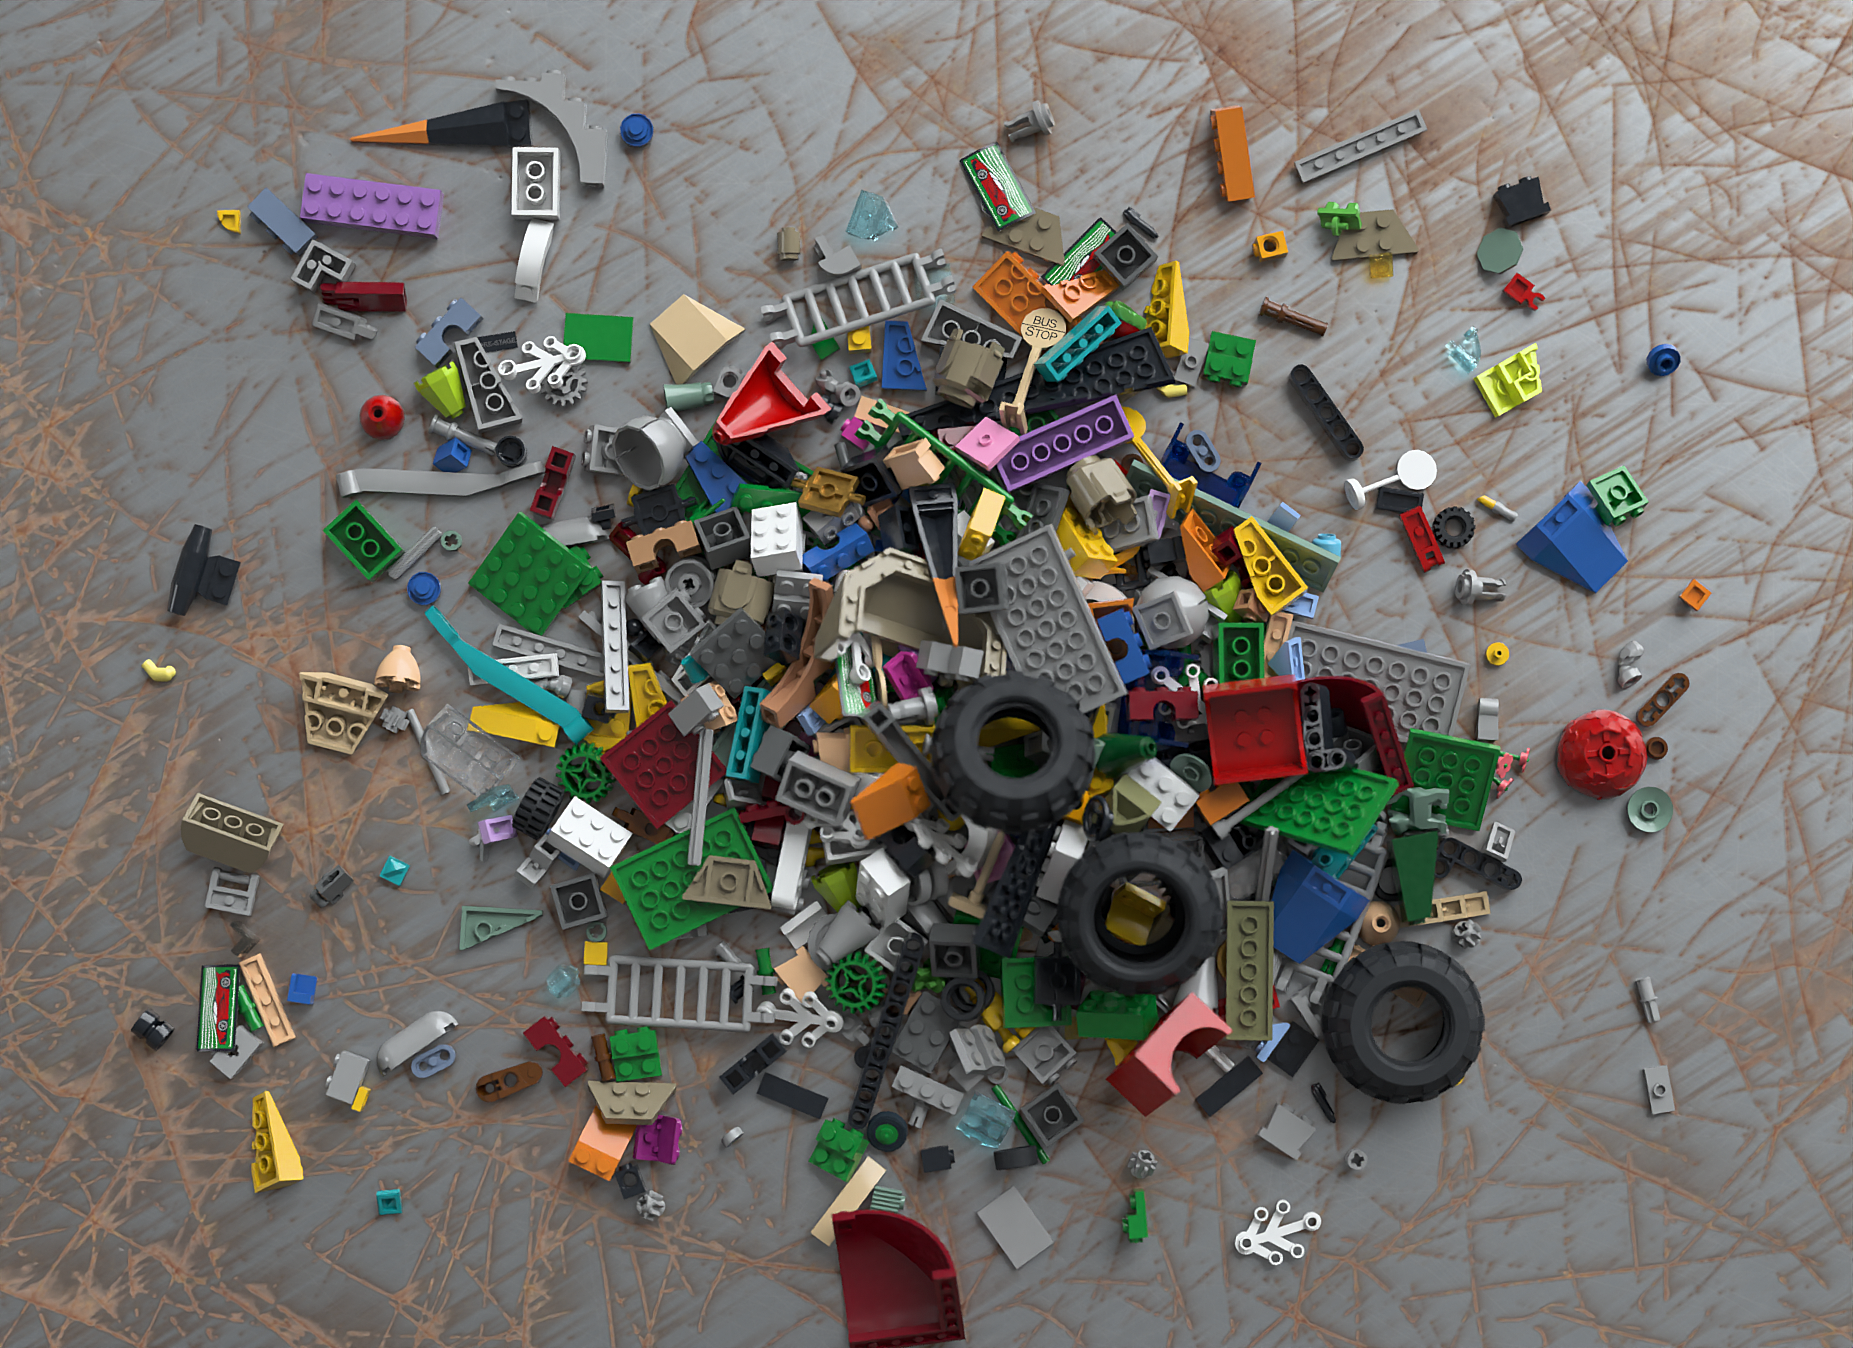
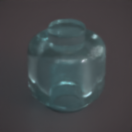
(563, 980)

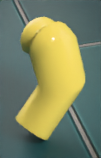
(1173, 391)
(158, 674)

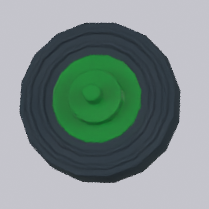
(887, 1131)

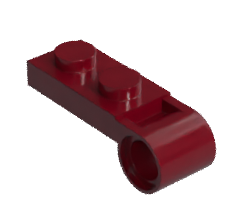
(619, 537)
(771, 809)

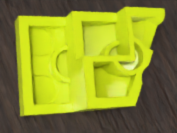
(1511, 381)

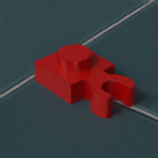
(1520, 290)

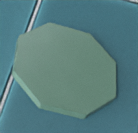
(1500, 250)

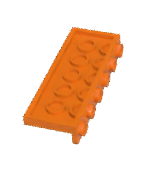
(1015, 291)

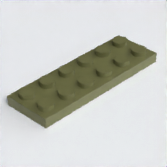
(1249, 970)

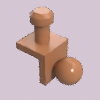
(868, 522)

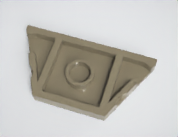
(1379, 233)
(1033, 235)
(730, 883)
(630, 1101)

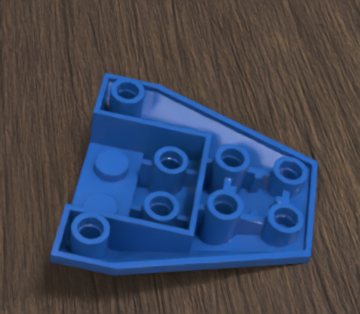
(1575, 541)
(1310, 908)

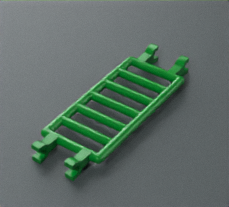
(893, 422)

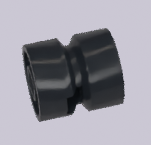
(511, 452)
(152, 1029)

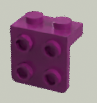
(658, 1140)

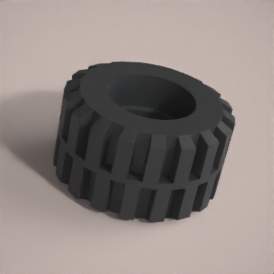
(538, 808)

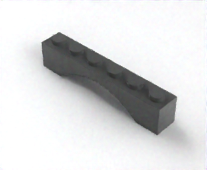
(904, 751)

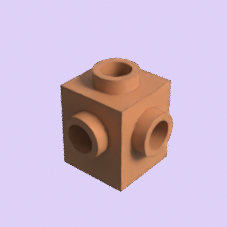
(1250, 607)

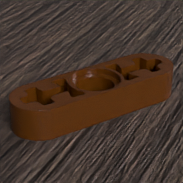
(1669, 683)

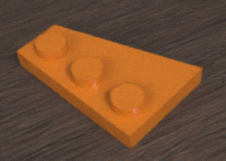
(1081, 294)

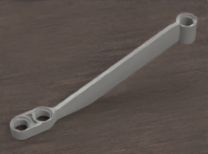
(430, 482)

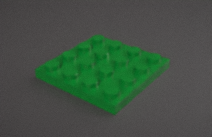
(529, 575)
(1455, 765)

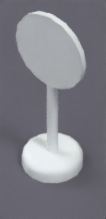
(1414, 470)

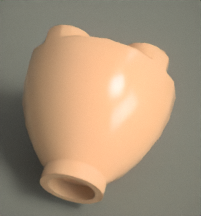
(398, 671)
(1374, 935)

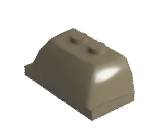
(228, 833)

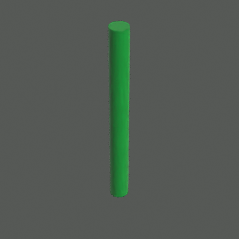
(1021, 1125)

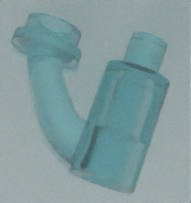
(1462, 356)

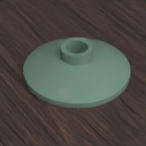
(1192, 771)
(1661, 809)

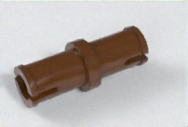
(603, 1057)

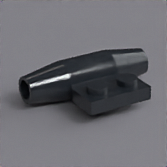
(197, 572)

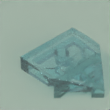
(871, 217)
(495, 797)

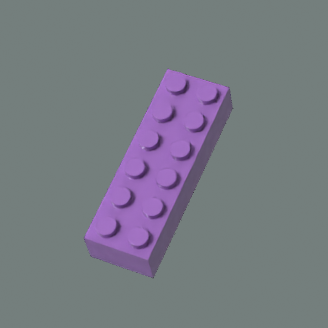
(371, 206)
(1064, 444)

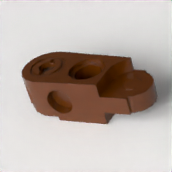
(639, 824)
(525, 1073)

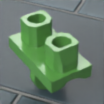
(1340, 219)
(925, 979)

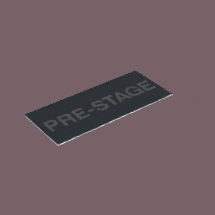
(498, 341)

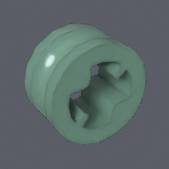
(450, 533)
(600, 937)

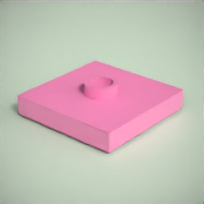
(987, 443)

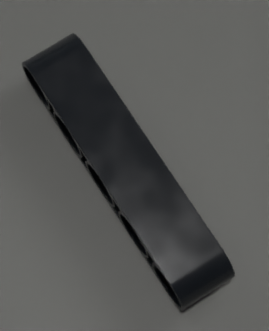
(1325, 401)

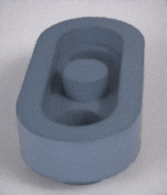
(1205, 450)
(433, 1060)

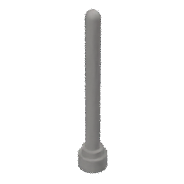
(1223, 827)

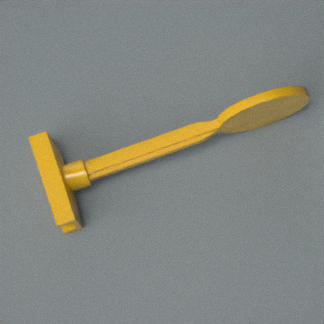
(1180, 492)

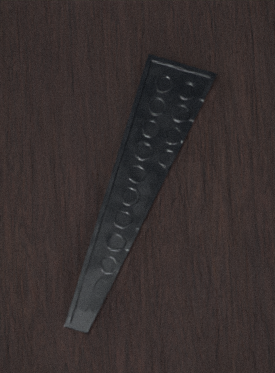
(1112, 369)
(1016, 887)

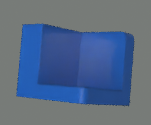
(452, 456)
(302, 988)

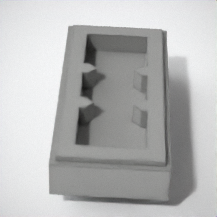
(1191, 363)
(1659, 1089)

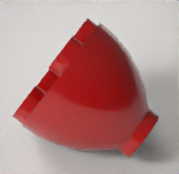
(388, 424)

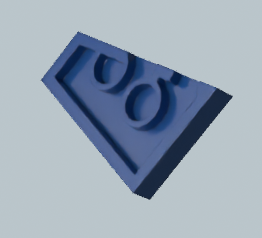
(900, 359)
(713, 475)

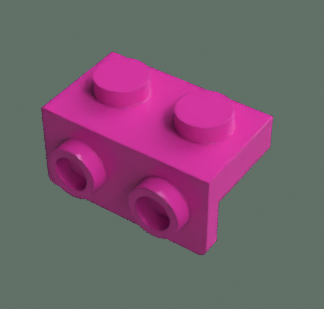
(905, 676)

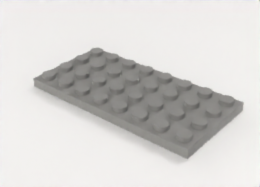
(1050, 622)
(1418, 686)

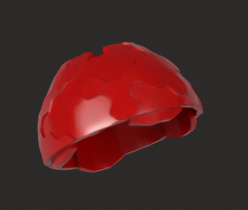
(1582, 760)

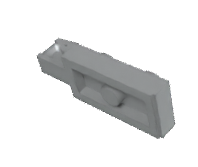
(342, 323)
(853, 1025)

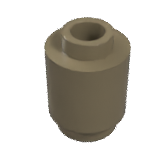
(788, 244)

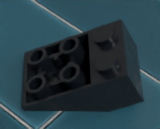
(1235, 847)

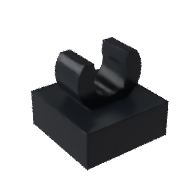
(603, 514)

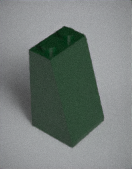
(1413, 874)

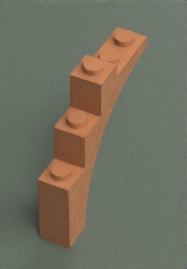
(797, 686)

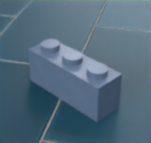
(281, 222)

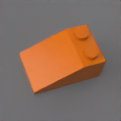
(1198, 541)
(890, 801)
(602, 1145)

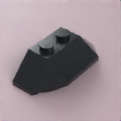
(760, 461)

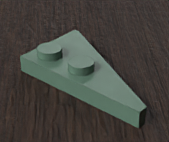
(487, 922)

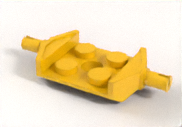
(607, 734)

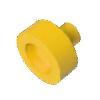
(1491, 654)

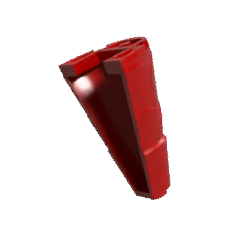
(766, 402)

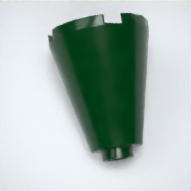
(1124, 753)

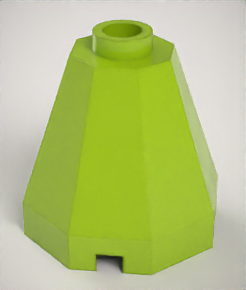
(443, 390)
(1224, 595)
(838, 884)

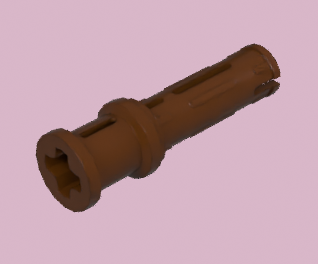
(1282, 313)

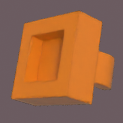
(1695, 595)

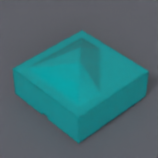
(863, 373)
(394, 870)
(389, 1202)

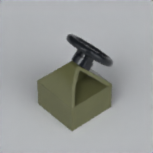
(1122, 811)

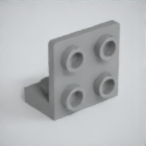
(1309, 1011)

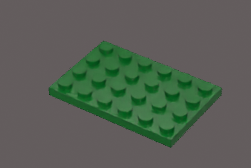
(1325, 808)
(660, 876)

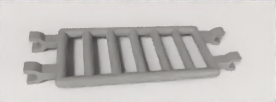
(936, 260)
(1350, 938)
(678, 1021)

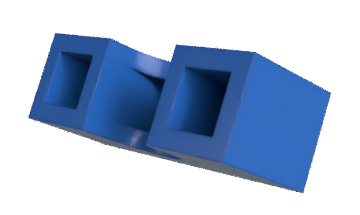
(852, 547)
(1118, 626)

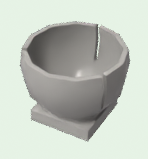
(658, 448)
(1171, 613)

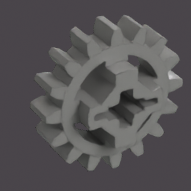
(569, 396)

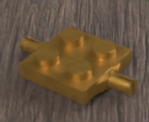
(828, 491)

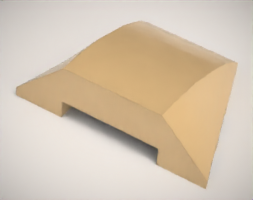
(691, 336)
(338, 709)

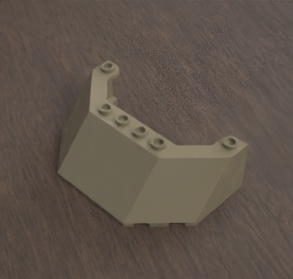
(898, 602)

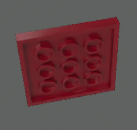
(659, 766)

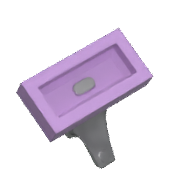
(1160, 502)
(492, 831)

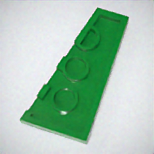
(757, 496)

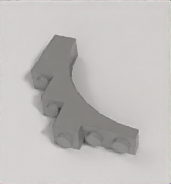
(550, 95)

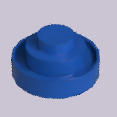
(636, 130)
(1663, 360)
(424, 588)

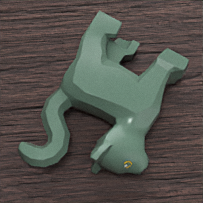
(1420, 810)

